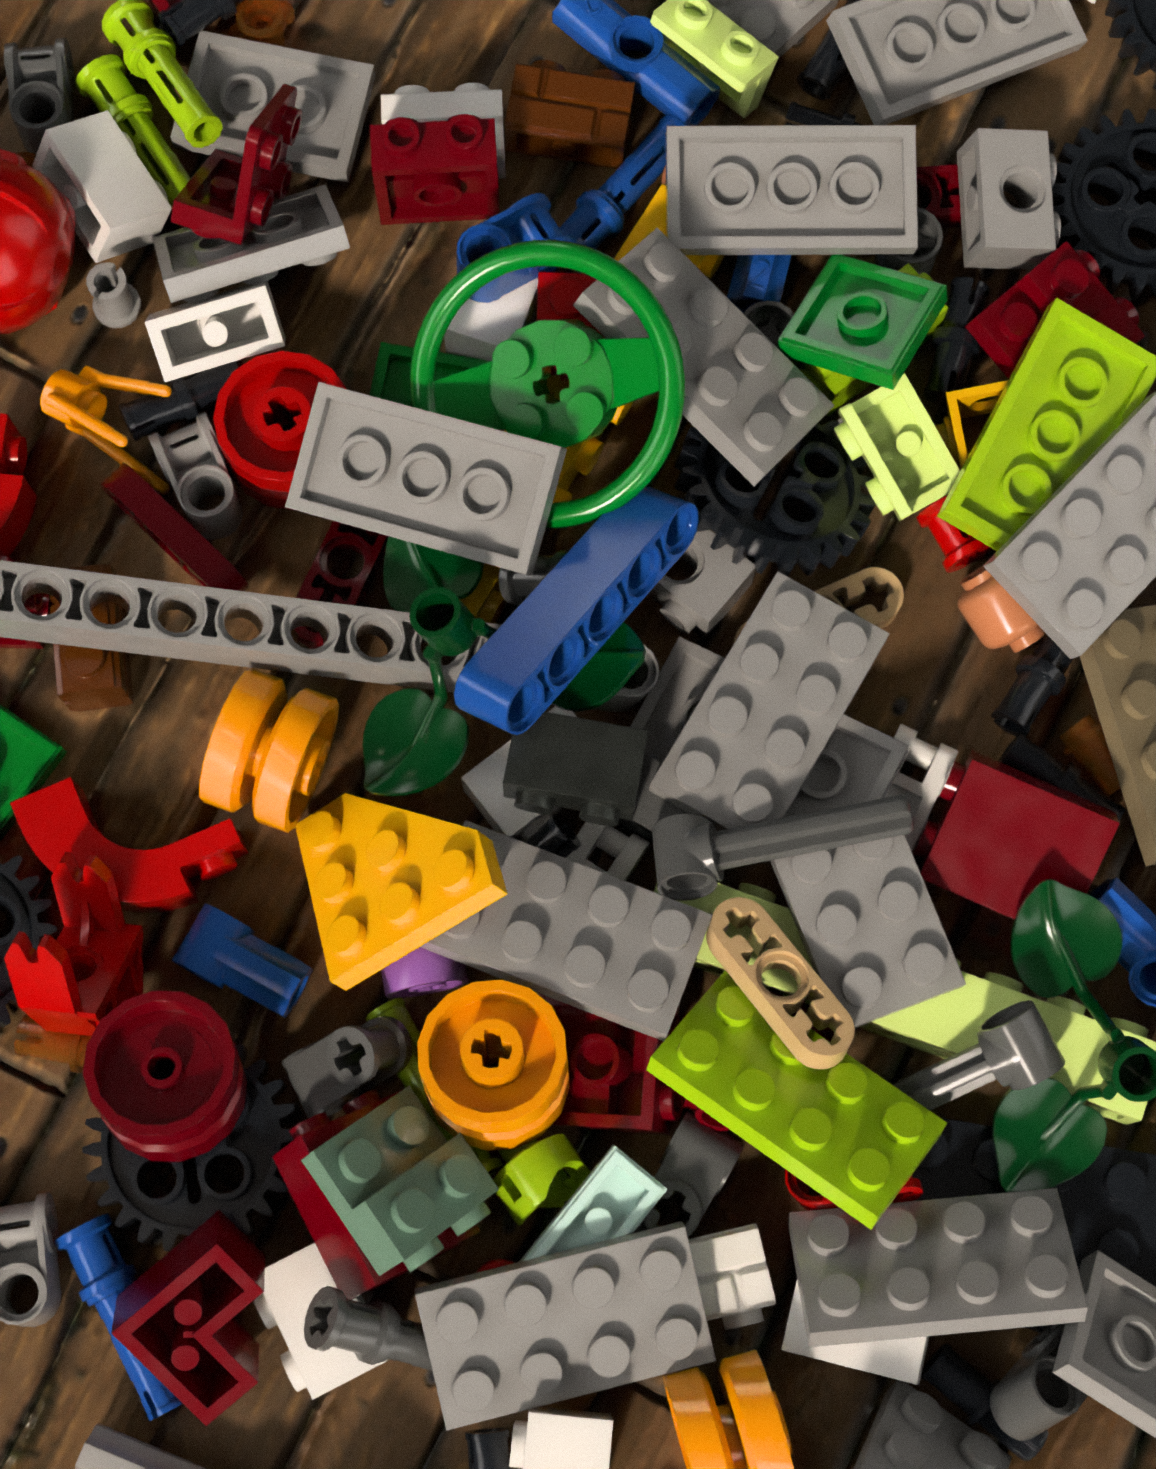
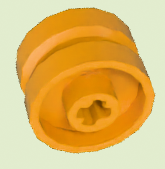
(268, 750)
(485, 1027)
(734, 1435)

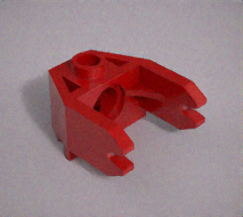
(90, 965)

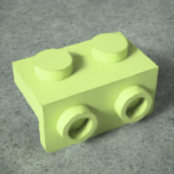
(718, 50)
(899, 447)

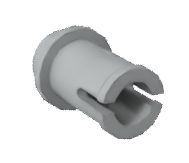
(114, 300)

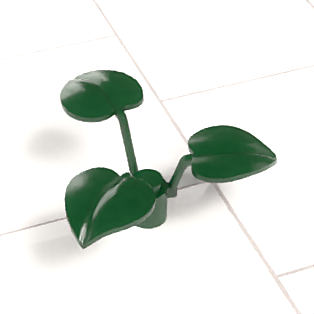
(411, 737)
(1042, 1130)

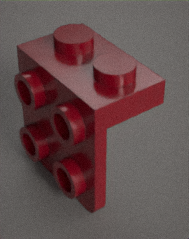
(236, 192)

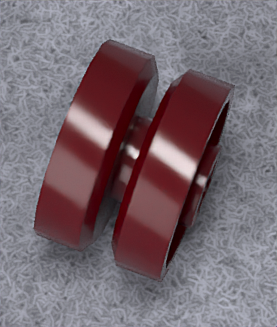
(130, 1066)

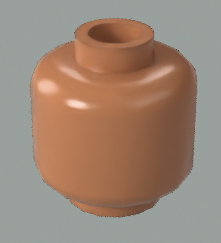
(995, 614)

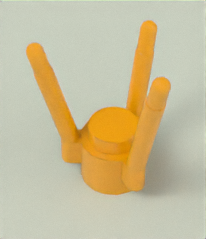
(81, 407)

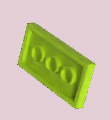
(1051, 416)
(828, 1127)

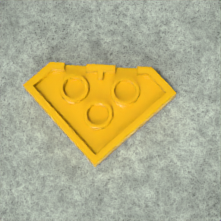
(390, 881)

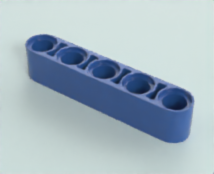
(575, 610)

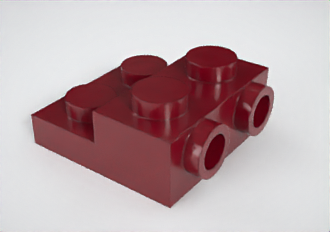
(435, 170)
(1065, 274)
(610, 1076)

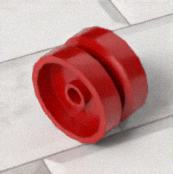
(264, 420)

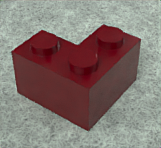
(183, 1320)

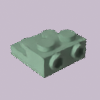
(401, 1183)

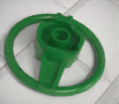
(600, 370)

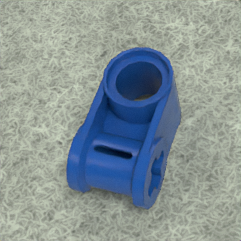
(521, 222)

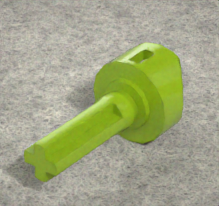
(536, 1176)

